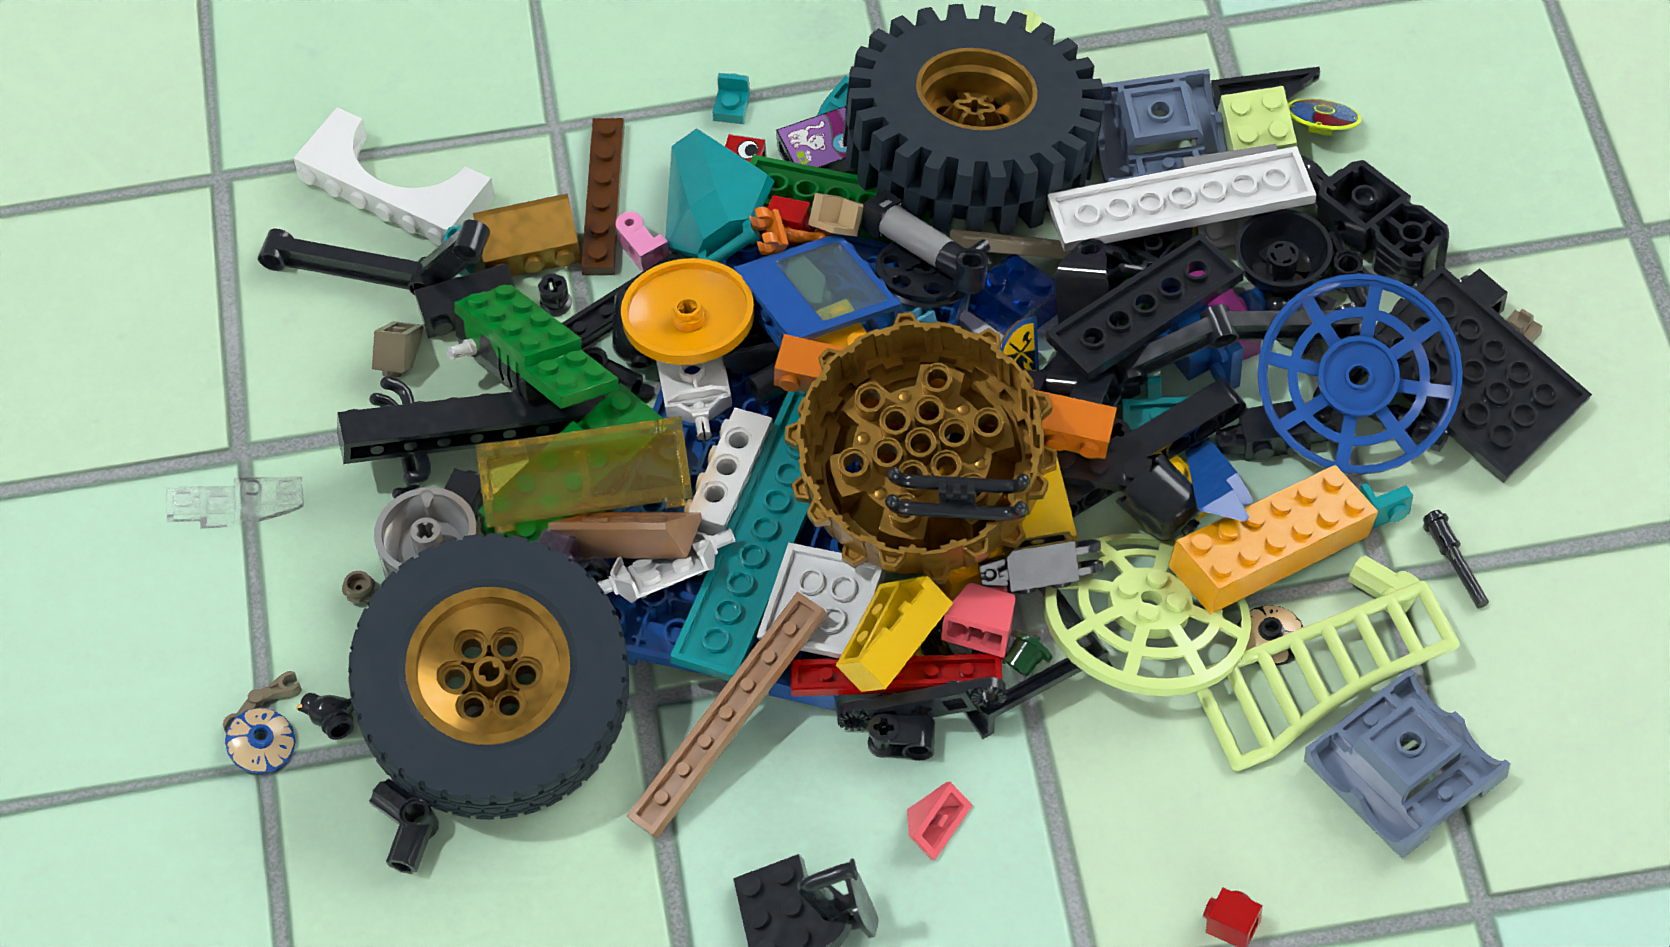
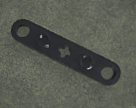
(931, 701)

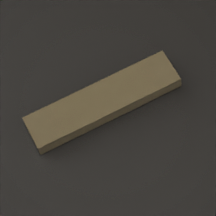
(1012, 244)

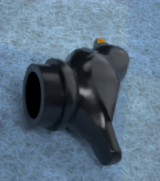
(329, 713)

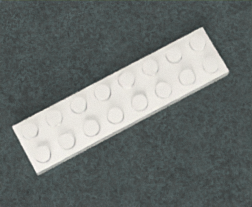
(1182, 198)

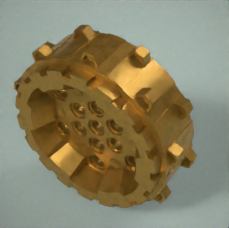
(897, 370)

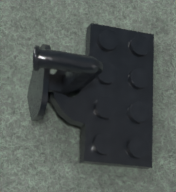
(798, 910)

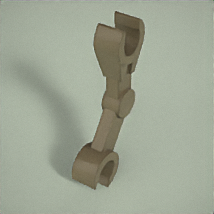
(275, 690)

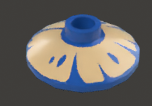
(260, 755)

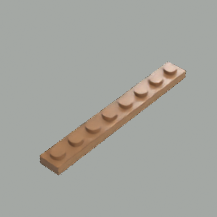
(726, 715)

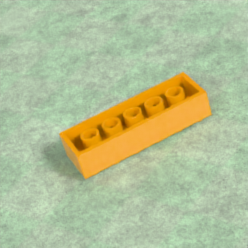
(1277, 540)

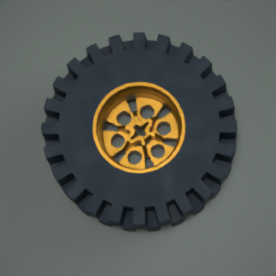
(972, 117)

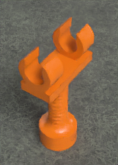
(777, 236)

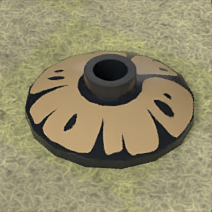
(1272, 617)

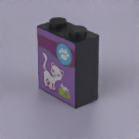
(816, 142)

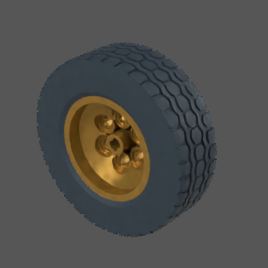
(485, 598)

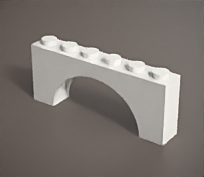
(333, 165)

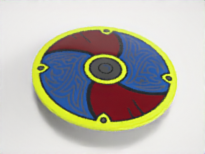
(1323, 115)

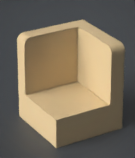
(836, 214)

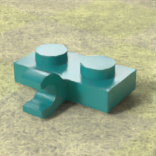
(1139, 411)

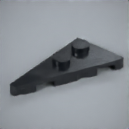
(1292, 80)

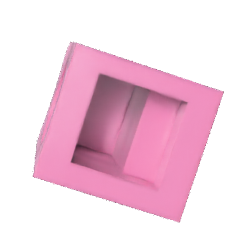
(638, 242)

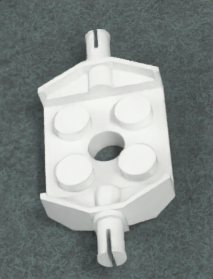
(695, 396)
(654, 574)

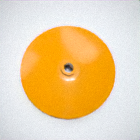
(687, 311)

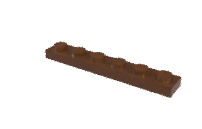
(603, 196)

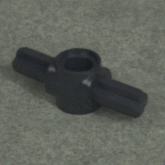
(1344, 263)

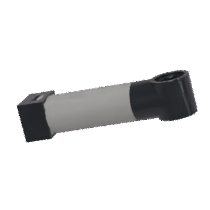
(964, 265)

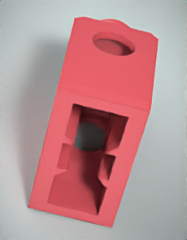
(980, 619)

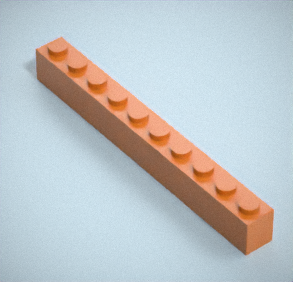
(1071, 426)

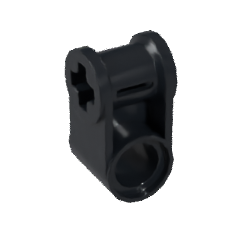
(906, 736)

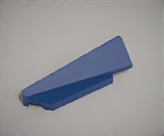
(1216, 482)

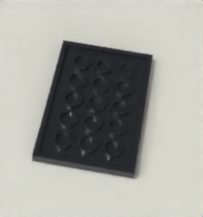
(1509, 389)

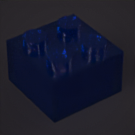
(1013, 293)

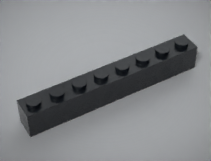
(450, 425)

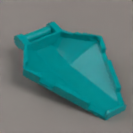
(712, 199)

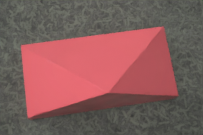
(936, 818)

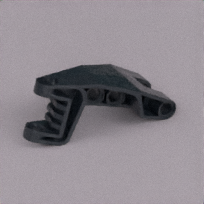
(1078, 283)

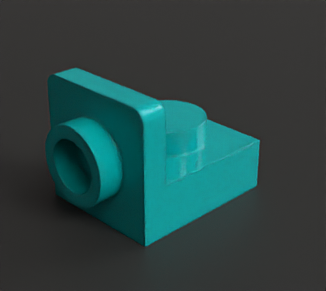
(732, 98)

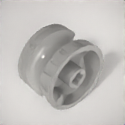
(418, 522)

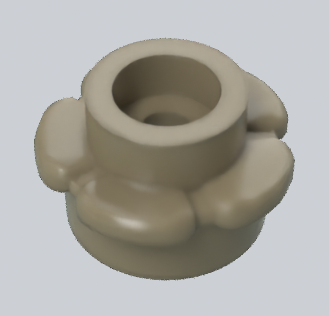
(355, 580)

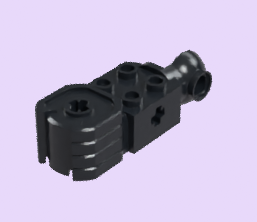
(1380, 218)

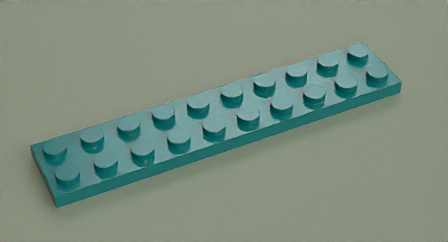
(744, 572)

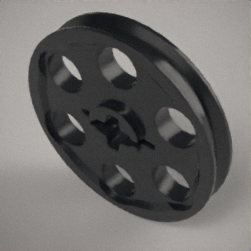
(919, 277)

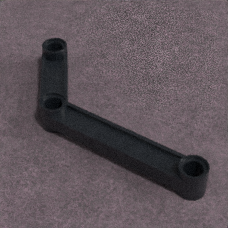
(442, 264)
(1219, 329)

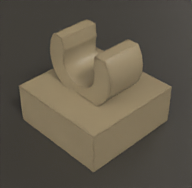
(1525, 324)

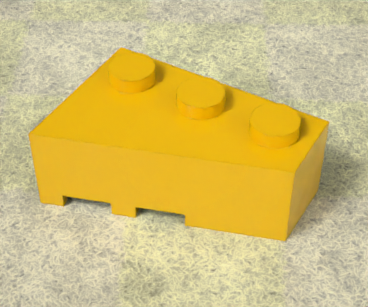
(891, 631)

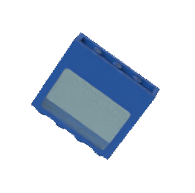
(816, 290)

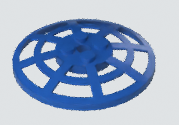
(1363, 353)

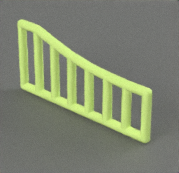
(1326, 702)

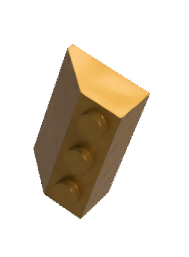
(531, 235)

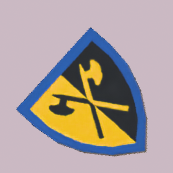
(1022, 343)

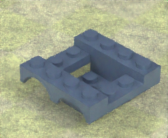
(1131, 122)
(1374, 773)

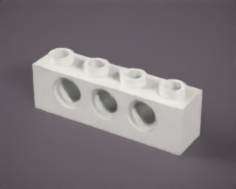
(741, 430)

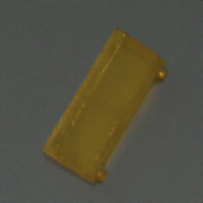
(584, 472)

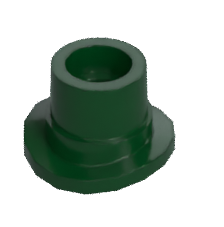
(1026, 653)

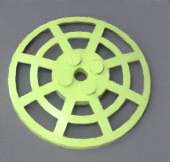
(1145, 621)

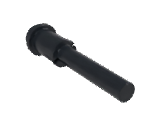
(1445, 539)

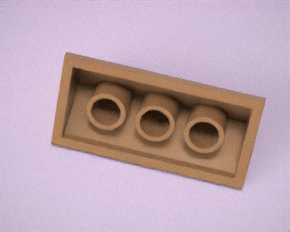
(631, 533)

